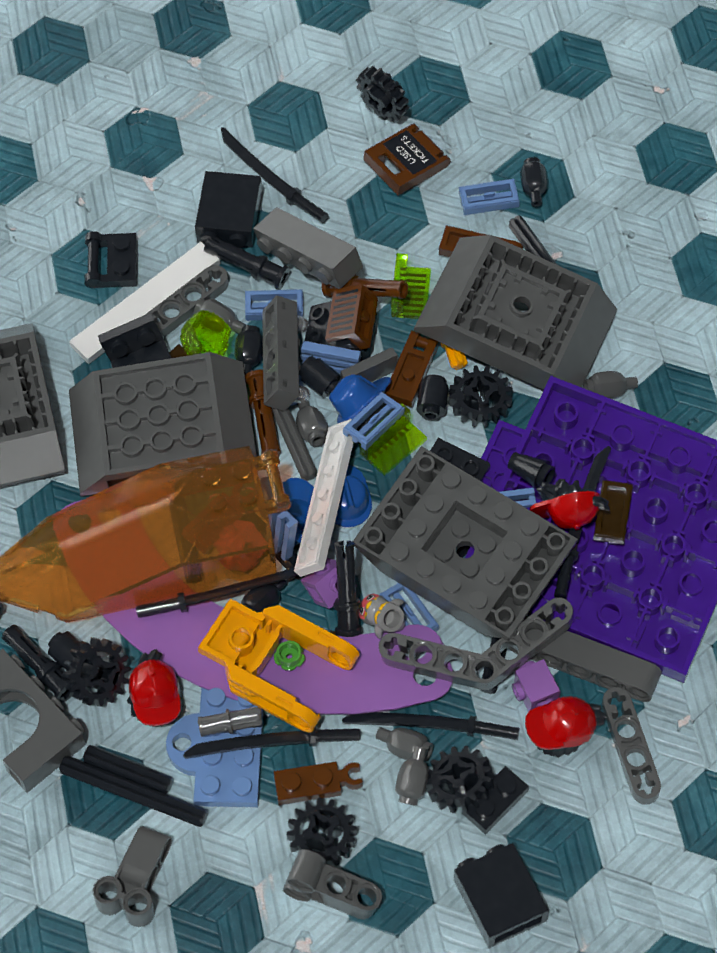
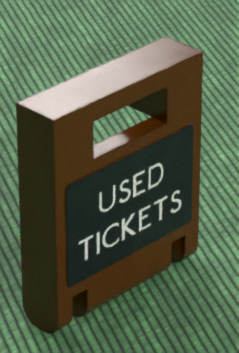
(411, 153)

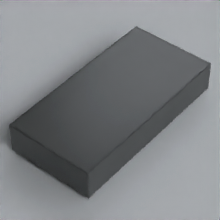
(374, 367)

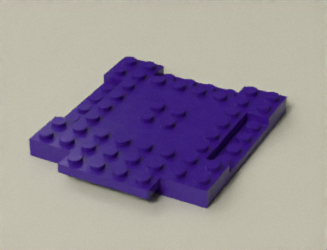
(662, 583)

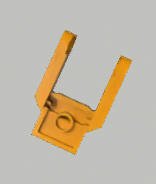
(247, 640)

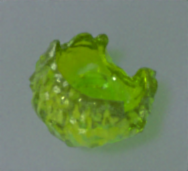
(205, 334)

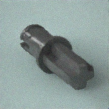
(230, 721)

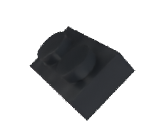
(506, 793)

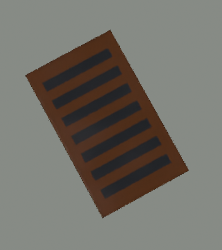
(352, 315)

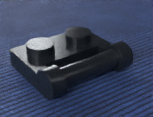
(120, 260)

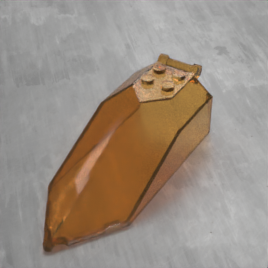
(150, 537)

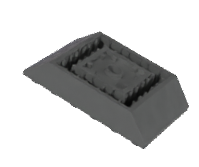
(477, 313)
(27, 423)
(439, 510)

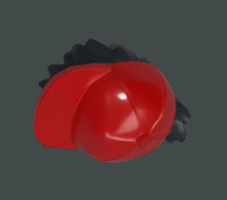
(568, 504)
(154, 691)
(563, 725)

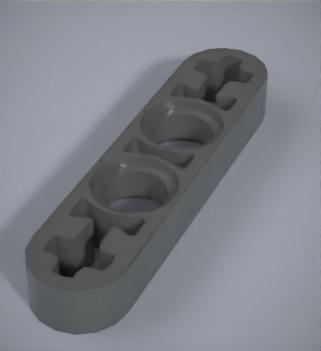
(186, 308)
(634, 744)

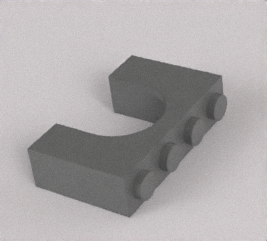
(54, 734)

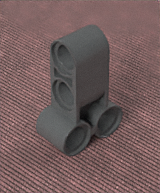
(135, 877)
(310, 878)

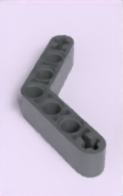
(473, 661)

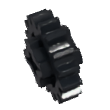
(382, 93)
(468, 403)
(85, 667)
(459, 779)
(332, 826)

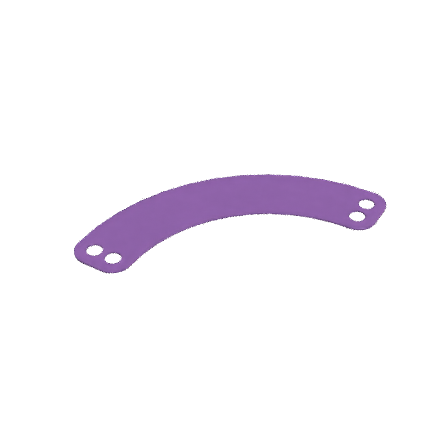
(315, 684)

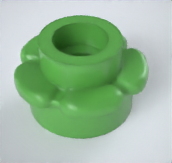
(289, 648)

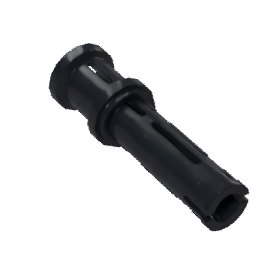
(259, 266)
(347, 603)
(47, 671)

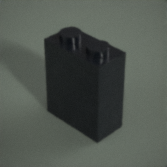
(229, 208)
(500, 894)

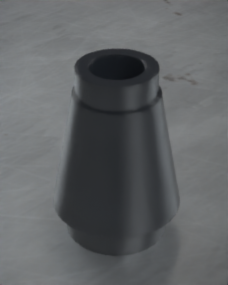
(531, 469)

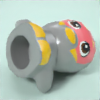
(382, 614)

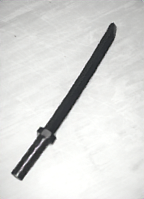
(292, 194)
(590, 483)
(182, 601)
(469, 725)
(272, 739)

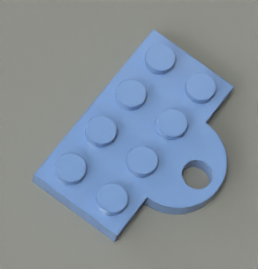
(224, 777)

